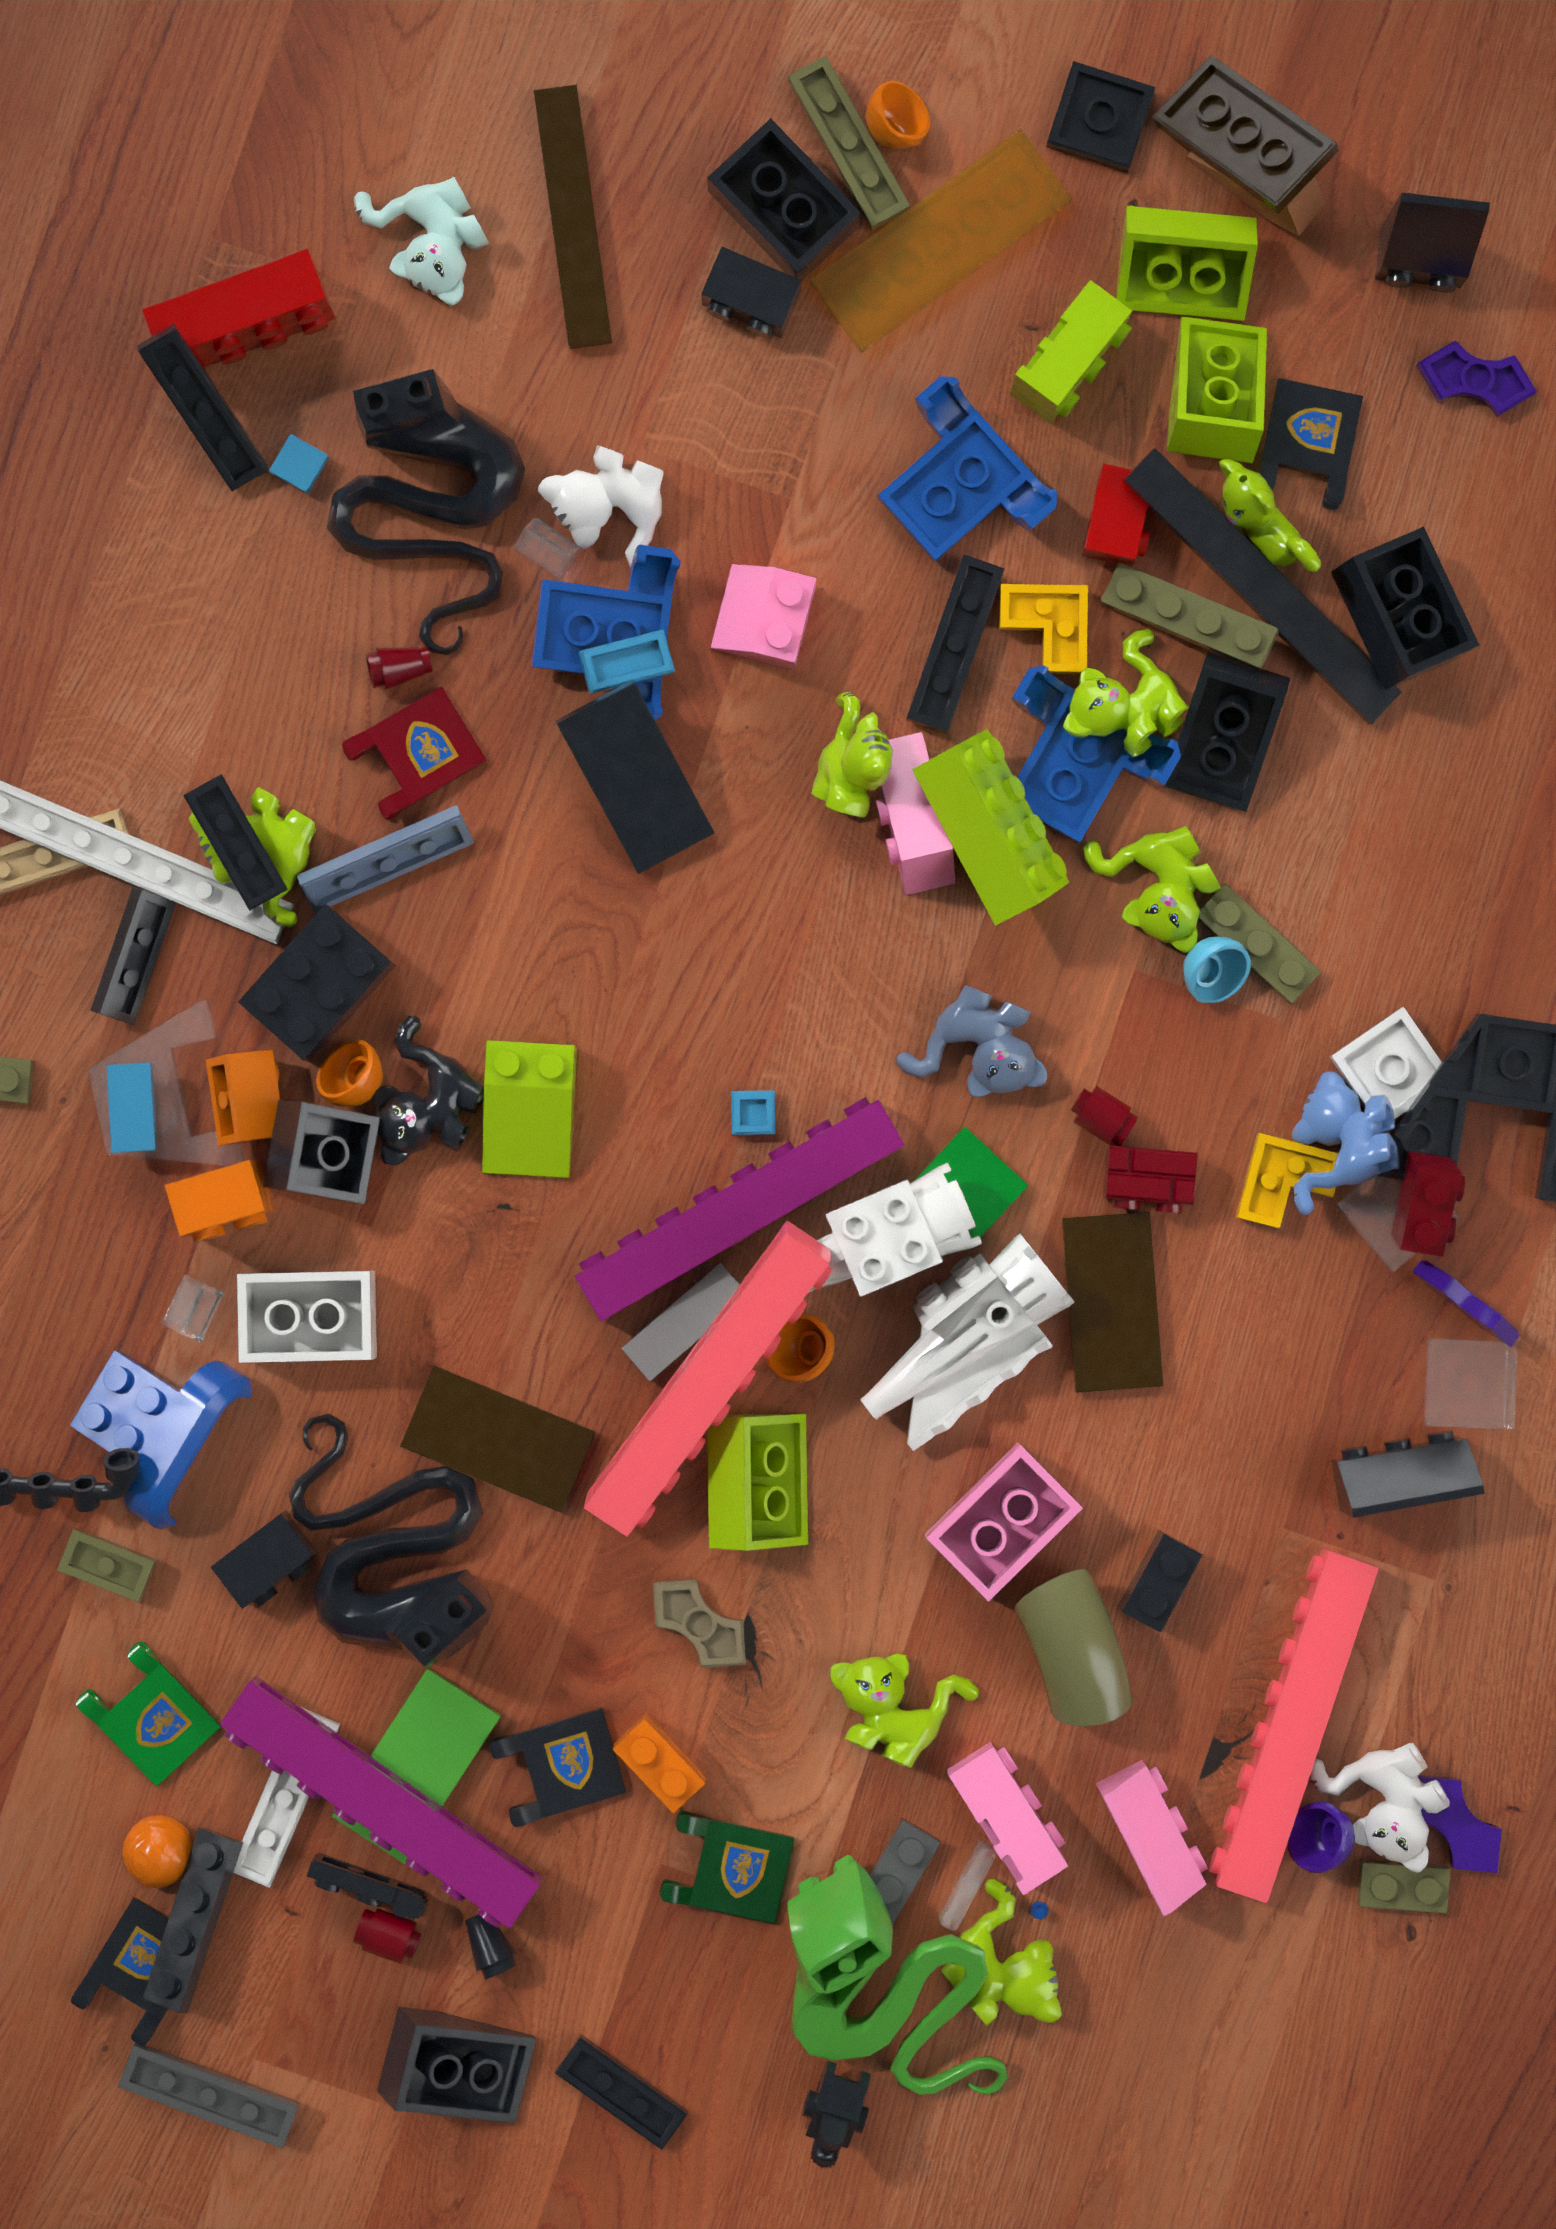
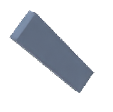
(385, 858)

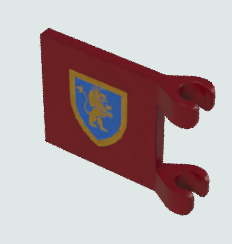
(423, 748)

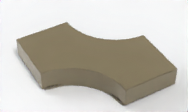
(683, 1609)

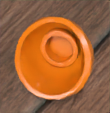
(897, 116)
(350, 1074)
(803, 1349)
(157, 1851)

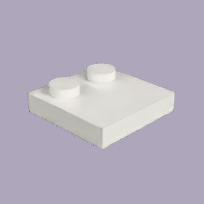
(1388, 1061)

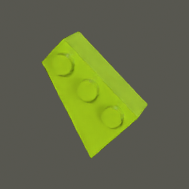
(1072, 353)

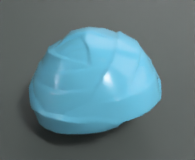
(1216, 969)

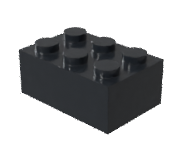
(783, 201)
(1404, 608)
(316, 983)

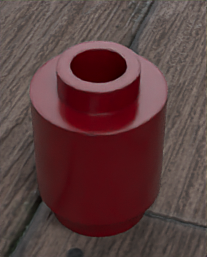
(1103, 1115)
(387, 1935)

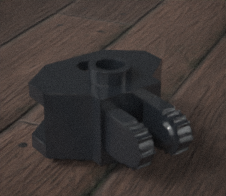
(834, 2113)

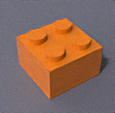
(219, 1199)

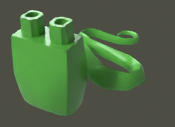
(839, 1942)

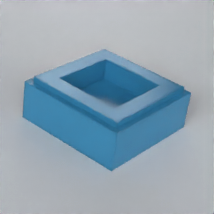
(299, 464)
(753, 1112)

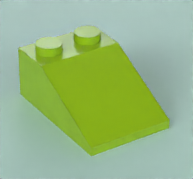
(1218, 390)
(528, 1108)

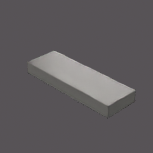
(681, 1323)

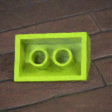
(1186, 262)
(757, 1482)

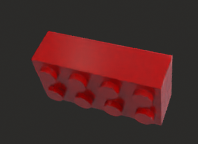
(248, 310)

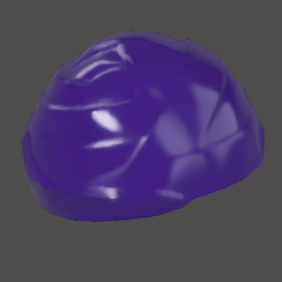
(1321, 1837)

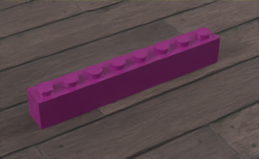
(738, 1210)
(380, 1802)

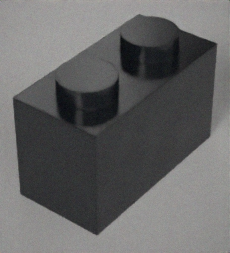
(750, 293)
(264, 1560)
(1159, 1581)

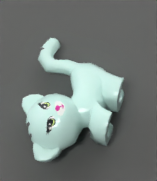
(432, 259)

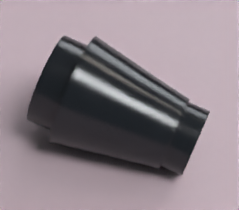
(489, 1947)

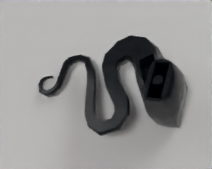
(425, 423)
(424, 1617)

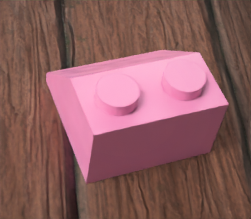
(764, 614)

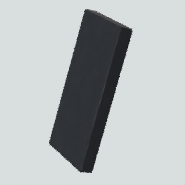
(635, 776)

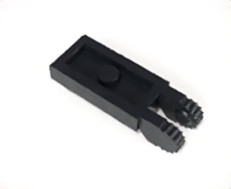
(370, 1886)

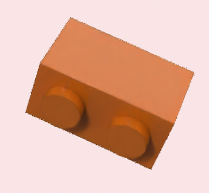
(243, 1096)
(659, 1763)

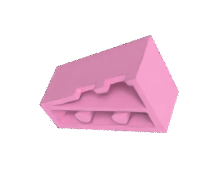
(916, 834)
(1009, 1816)

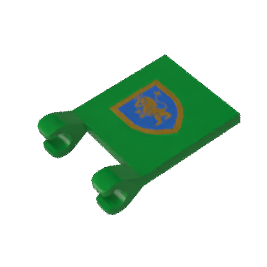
(155, 1721)

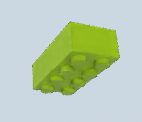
(992, 826)

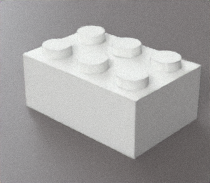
(306, 1316)

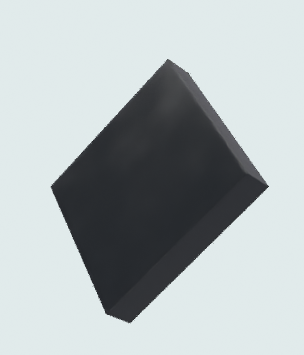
(1100, 116)

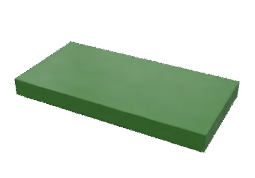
(432, 1740)

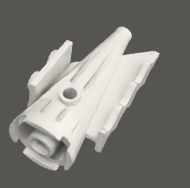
(898, 1232)
(968, 1344)

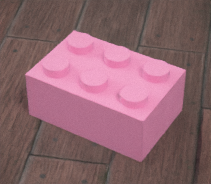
(1003, 1521)

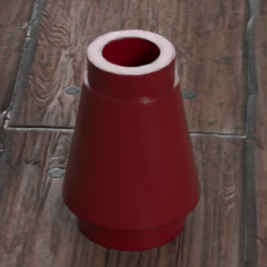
(397, 665)

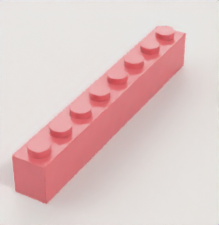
(708, 1379)
(1294, 1724)

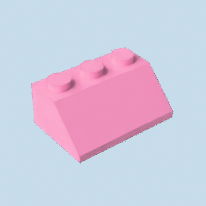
(1154, 1835)

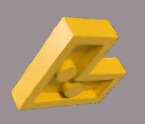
(1056, 611)
(1271, 1173)

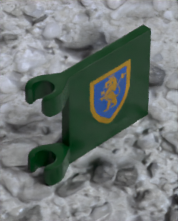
(737, 1869)

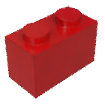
(1116, 520)

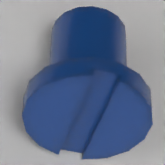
(1039, 1910)

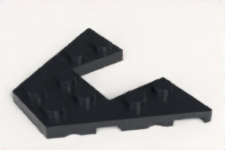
(1490, 1063)

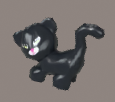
(409, 1119)

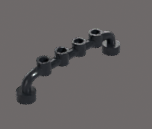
(121, 1469)

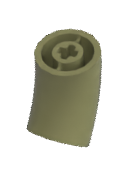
(1076, 1650)

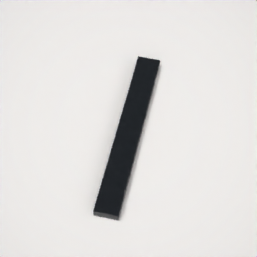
(1260, 585)

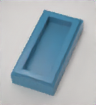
(626, 660)
(132, 1107)

